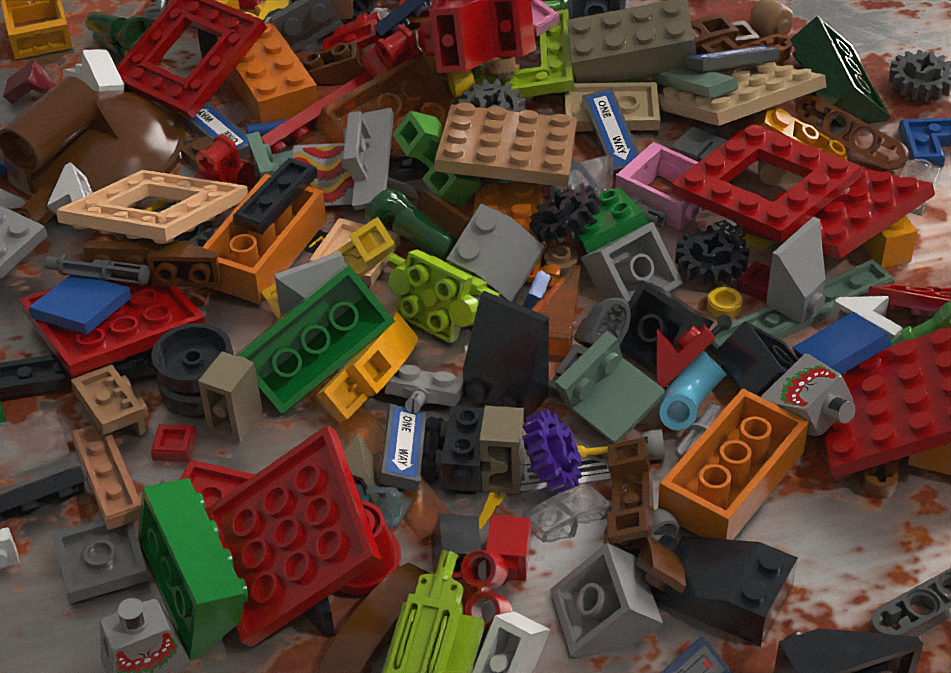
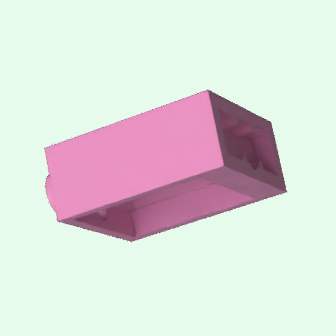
(661, 162)

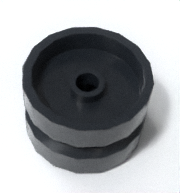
(182, 359)

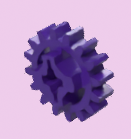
(552, 451)

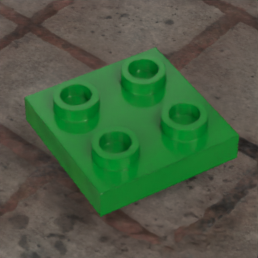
(617, 217)

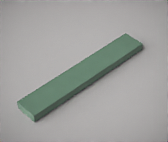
(850, 283)

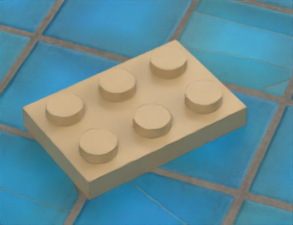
(636, 101)

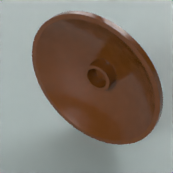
(98, 132)

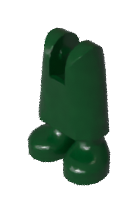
(116, 32)
(410, 222)

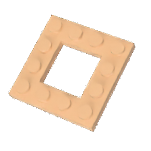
(111, 211)

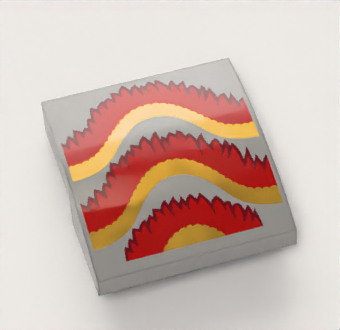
(331, 177)

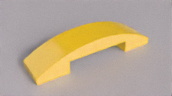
(364, 251)

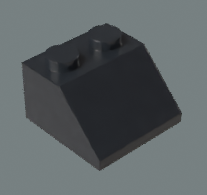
(652, 309)
(755, 358)

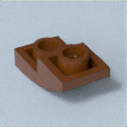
(660, 563)

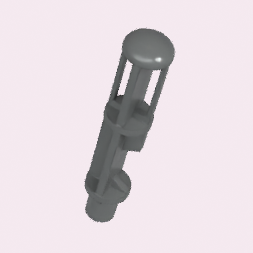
(98, 269)

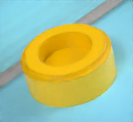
(724, 302)

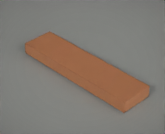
(107, 476)

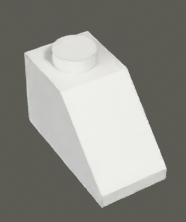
(511, 645)

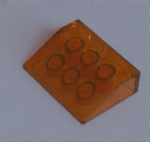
(403, 89)

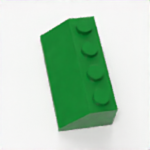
(316, 338)
(189, 565)

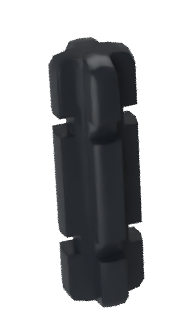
(430, 447)

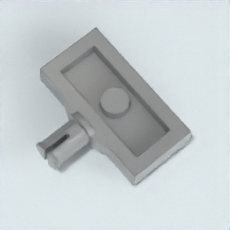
(425, 387)

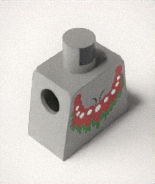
(814, 394)
(140, 639)

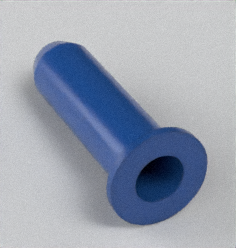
(263, 128)

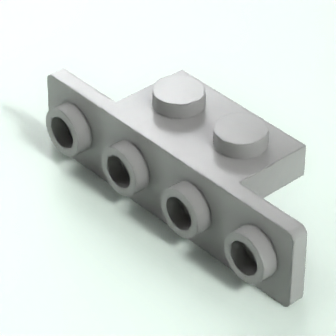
(367, 153)

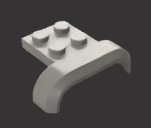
(17, 233)

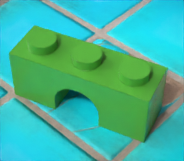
(420, 138)

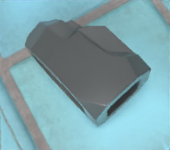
(610, 316)

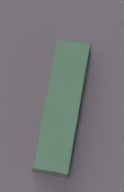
(704, 84)

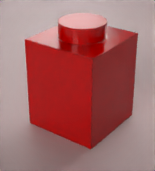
(511, 540)

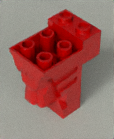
(475, 31)

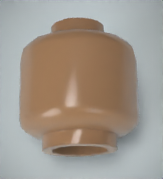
(771, 18)

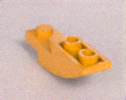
(368, 370)

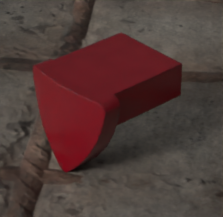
(26, 79)
(755, 281)

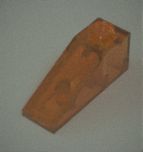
(561, 307)

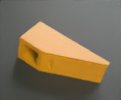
(784, 124)

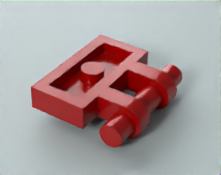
(360, 30)

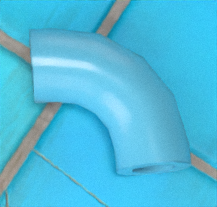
(688, 391)

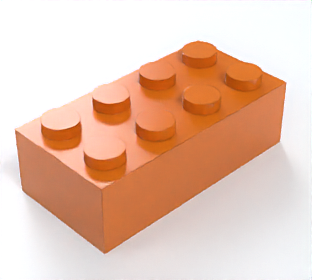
(273, 79)
(252, 259)
(733, 466)

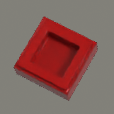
(173, 443)

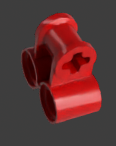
(390, 52)
(222, 163)
(478, 592)

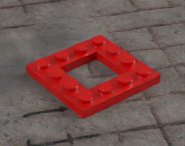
(187, 96)
(822, 172)

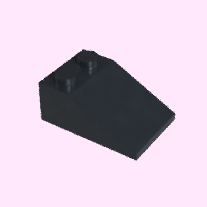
(507, 356)
(732, 585)
(847, 652)

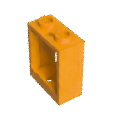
(38, 37)

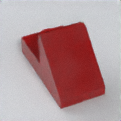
(673, 360)

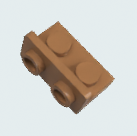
(110, 400)

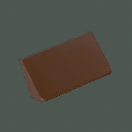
(443, 213)

